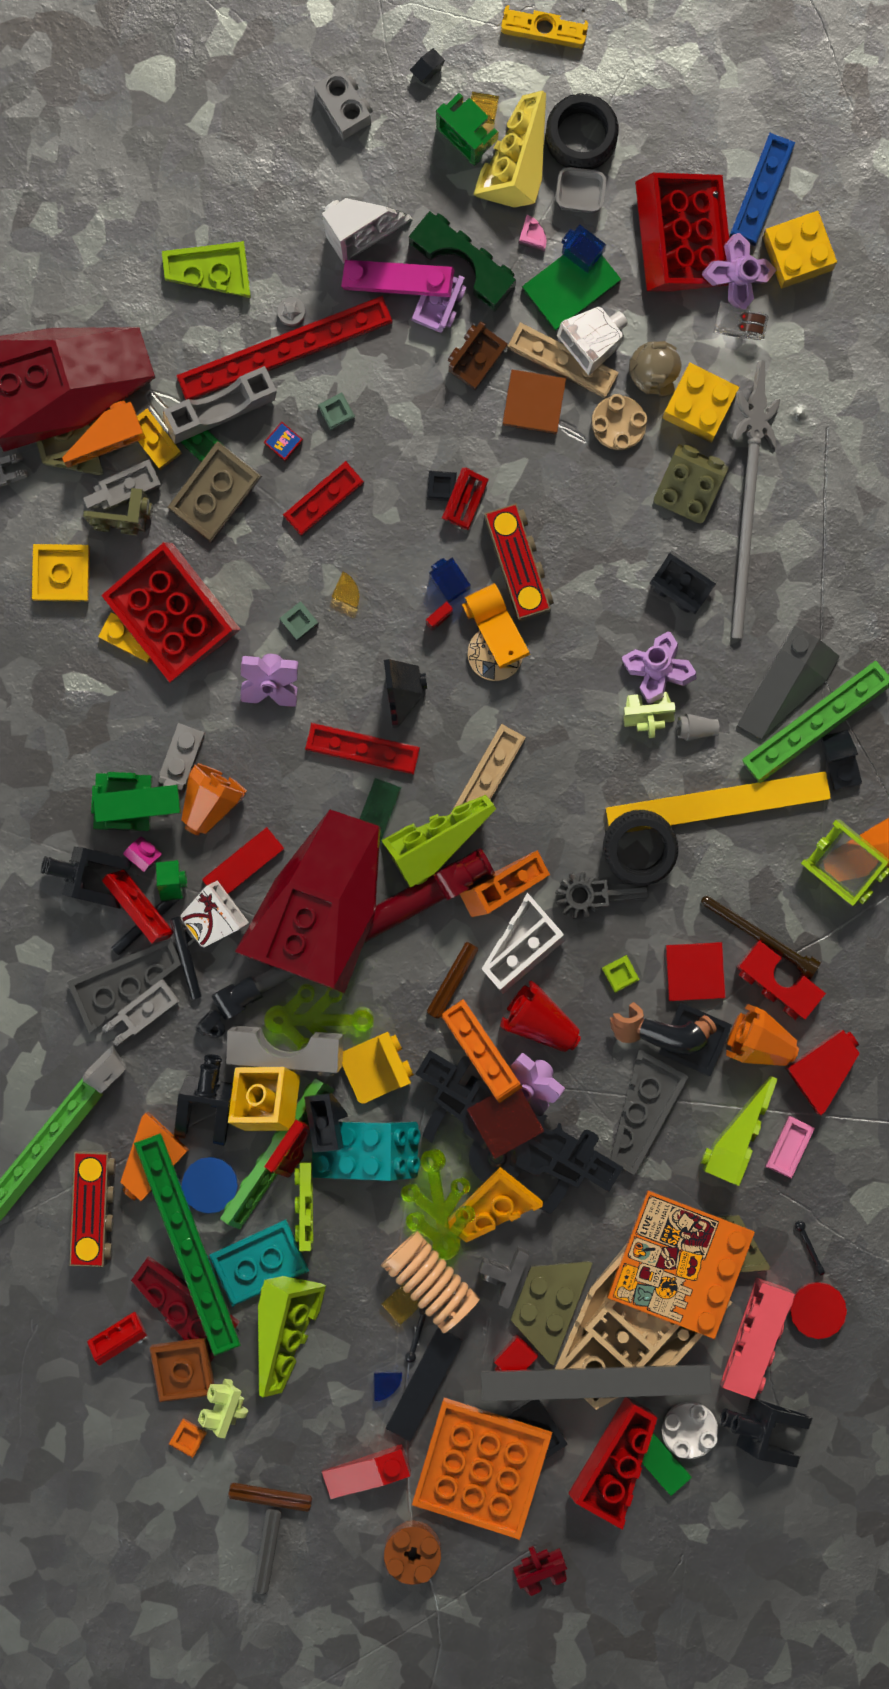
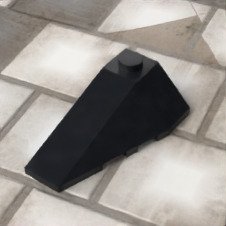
(403, 688)

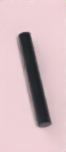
(135, 932)
(185, 957)

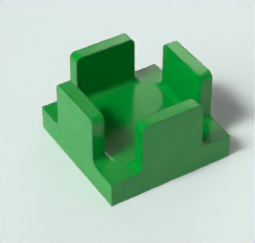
(463, 128)
(120, 782)

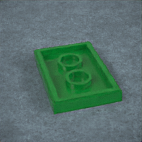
(567, 289)

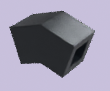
(428, 66)

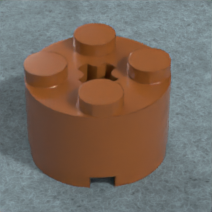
(421, 1566)

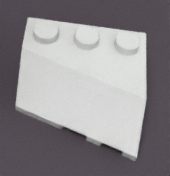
(357, 225)

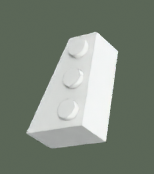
(523, 945)

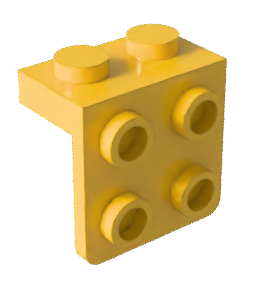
(376, 1067)

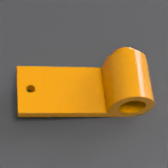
(495, 625)

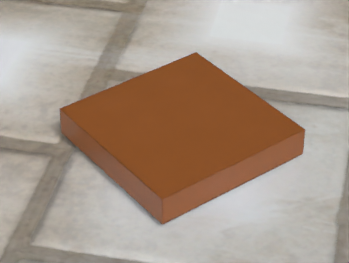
(534, 401)
(182, 1369)

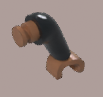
(679, 1039)

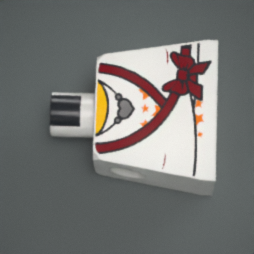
(211, 916)

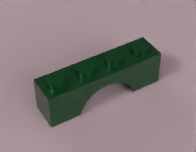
(436, 238)

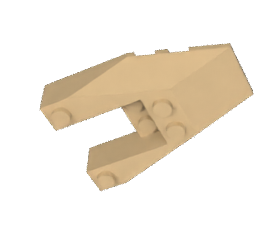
(621, 1335)

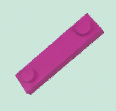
(397, 278)

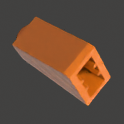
(134, 1176)

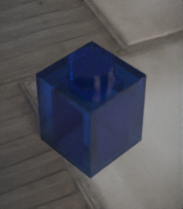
(582, 247)
(449, 579)

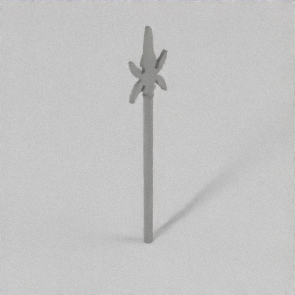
(756, 421)

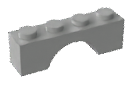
(199, 415)
(250, 1048)

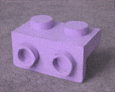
(436, 311)

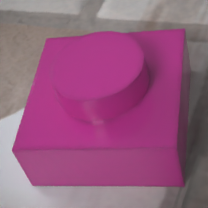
(142, 854)

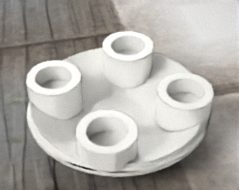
(689, 1430)

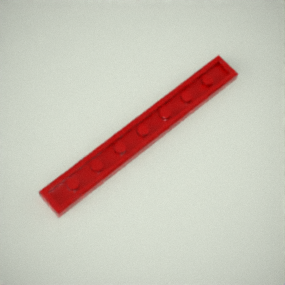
(286, 348)

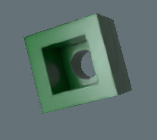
(170, 880)

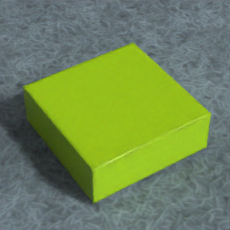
(620, 973)

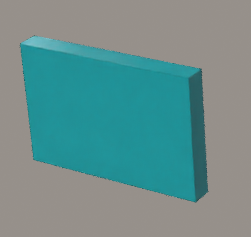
(258, 1258)

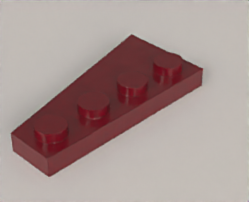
(172, 1299)

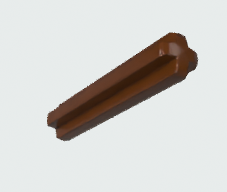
(452, 980)
(270, 1497)

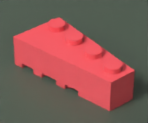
(756, 1338)

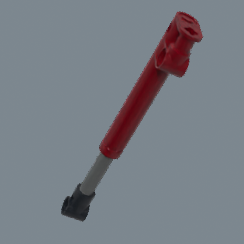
(391, 912)

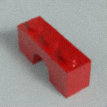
(759, 967)

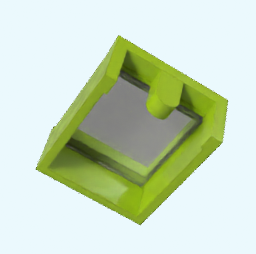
(848, 864)

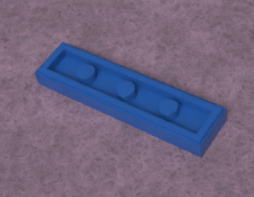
(762, 187)

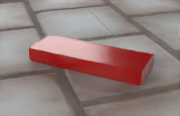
(323, 498)
(245, 861)
(138, 906)

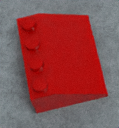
(681, 228)
(170, 611)

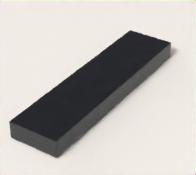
(424, 1384)

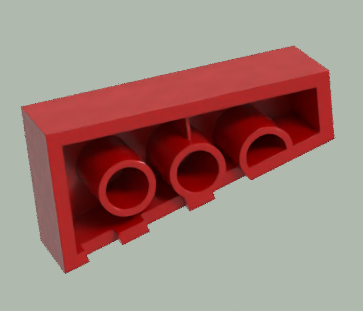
(615, 1464)

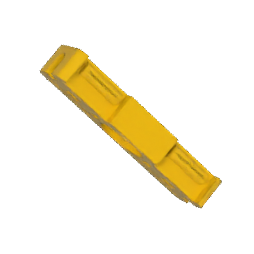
(562, 33)

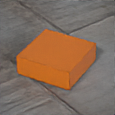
(188, 1438)

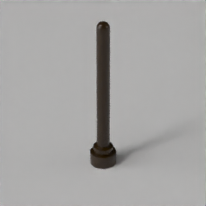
(805, 964)

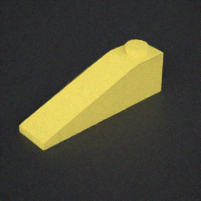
(518, 163)

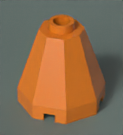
(209, 798)
(761, 1039)

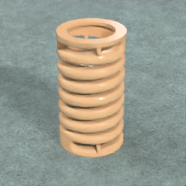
(437, 1276)

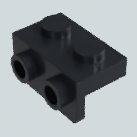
(682, 583)

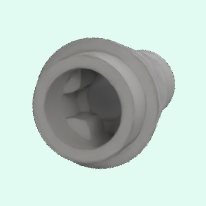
(695, 727)

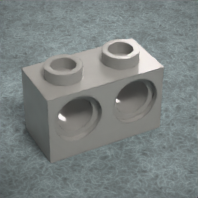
(338, 106)

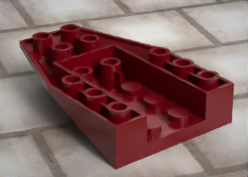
(66, 379)
(320, 904)

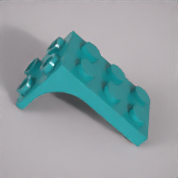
(371, 1152)

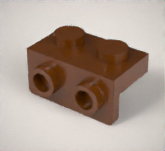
(476, 355)

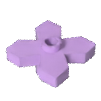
(739, 271)
(658, 667)
(269, 677)
(537, 1082)

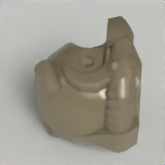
(655, 368)

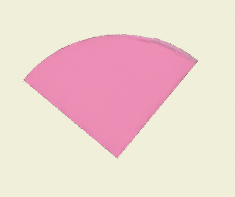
(533, 234)

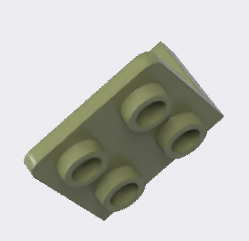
(690, 483)
(138, 513)

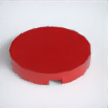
(818, 1310)

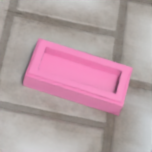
(789, 1147)

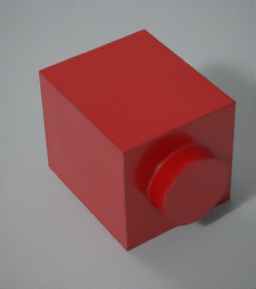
(515, 1355)

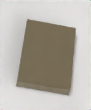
(214, 491)

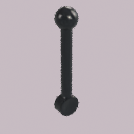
(800, 1226)
(411, 1356)

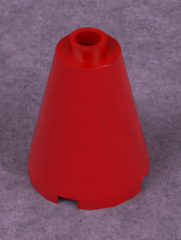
(540, 1019)

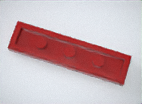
(362, 748)

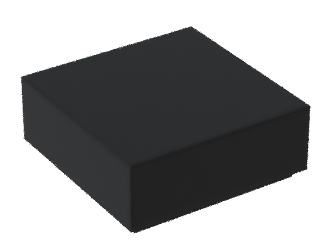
(441, 485)

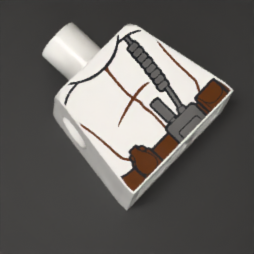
(592, 336)

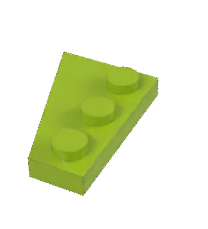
(209, 267)
(304, 1206)

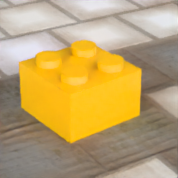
(799, 249)
(700, 402)
(264, 1098)

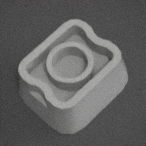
(580, 190)
(104, 1070)

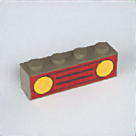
(517, 562)
(91, 1208)

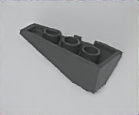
(793, 676)

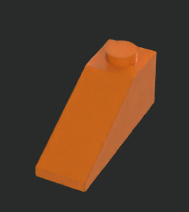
(109, 432)
(504, 885)

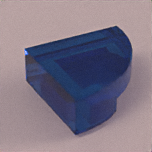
(386, 1384)

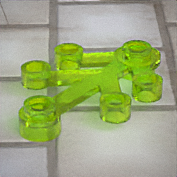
(313, 1019)
(439, 1208)

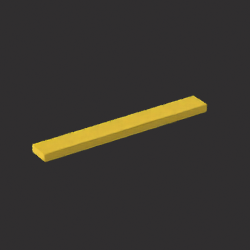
(731, 800)

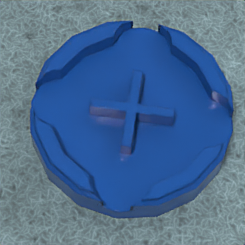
(209, 1184)

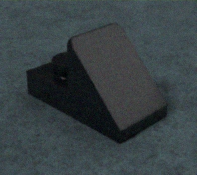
(841, 759)
(323, 1121)

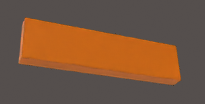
(481, 1051)

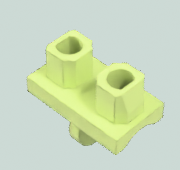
(648, 716)
(226, 1409)

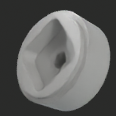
(291, 311)

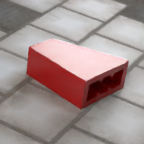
(824, 1069)

